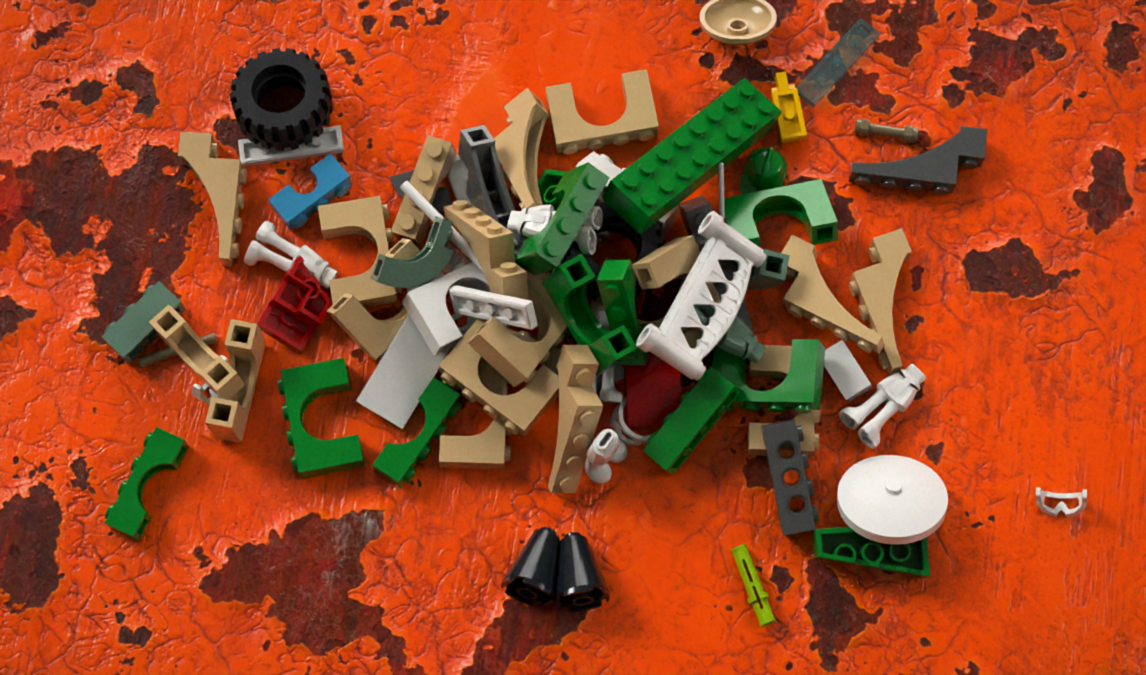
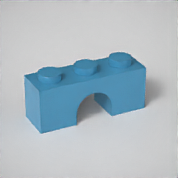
(296, 208)

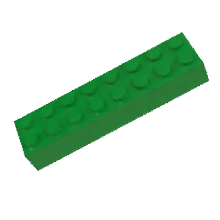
(691, 155)

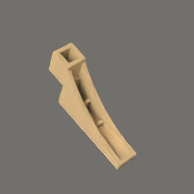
(519, 146)
(223, 183)
(492, 247)
(876, 288)
(814, 300)
(578, 416)

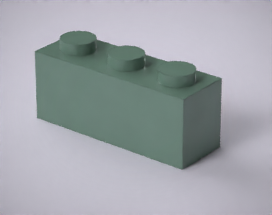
(133, 331)

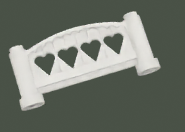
(668, 340)

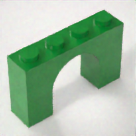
(578, 194)
(803, 200)
(568, 292)
(301, 387)
(798, 391)

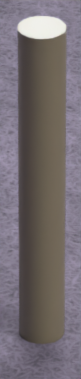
(169, 353)

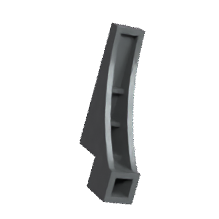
(930, 170)
(485, 179)
(693, 214)

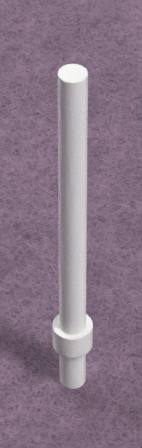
(431, 212)

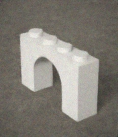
(428, 305)

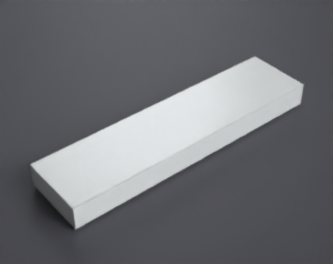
(328, 142)
(486, 305)

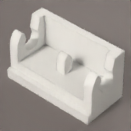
(845, 371)

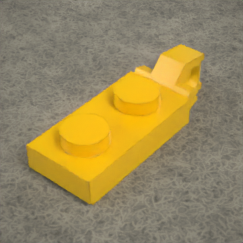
(791, 121)

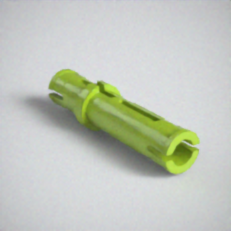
(764, 615)

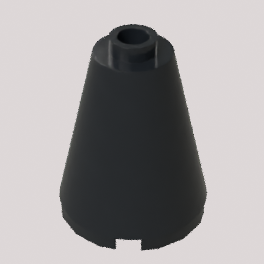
(535, 569)
(578, 576)

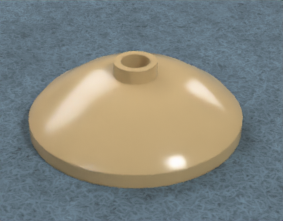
(738, 20)

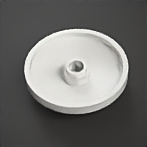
(892, 499)

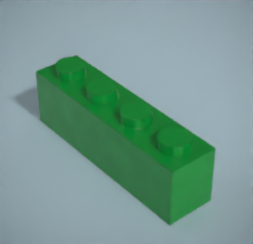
(691, 420)

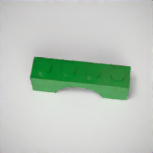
(617, 292)
(161, 453)
(399, 461)

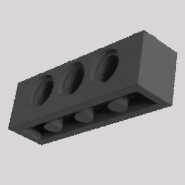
(790, 520)

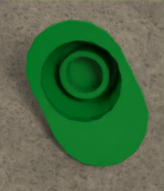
(763, 171)

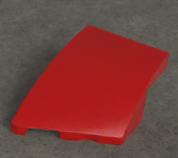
(295, 308)
(651, 392)

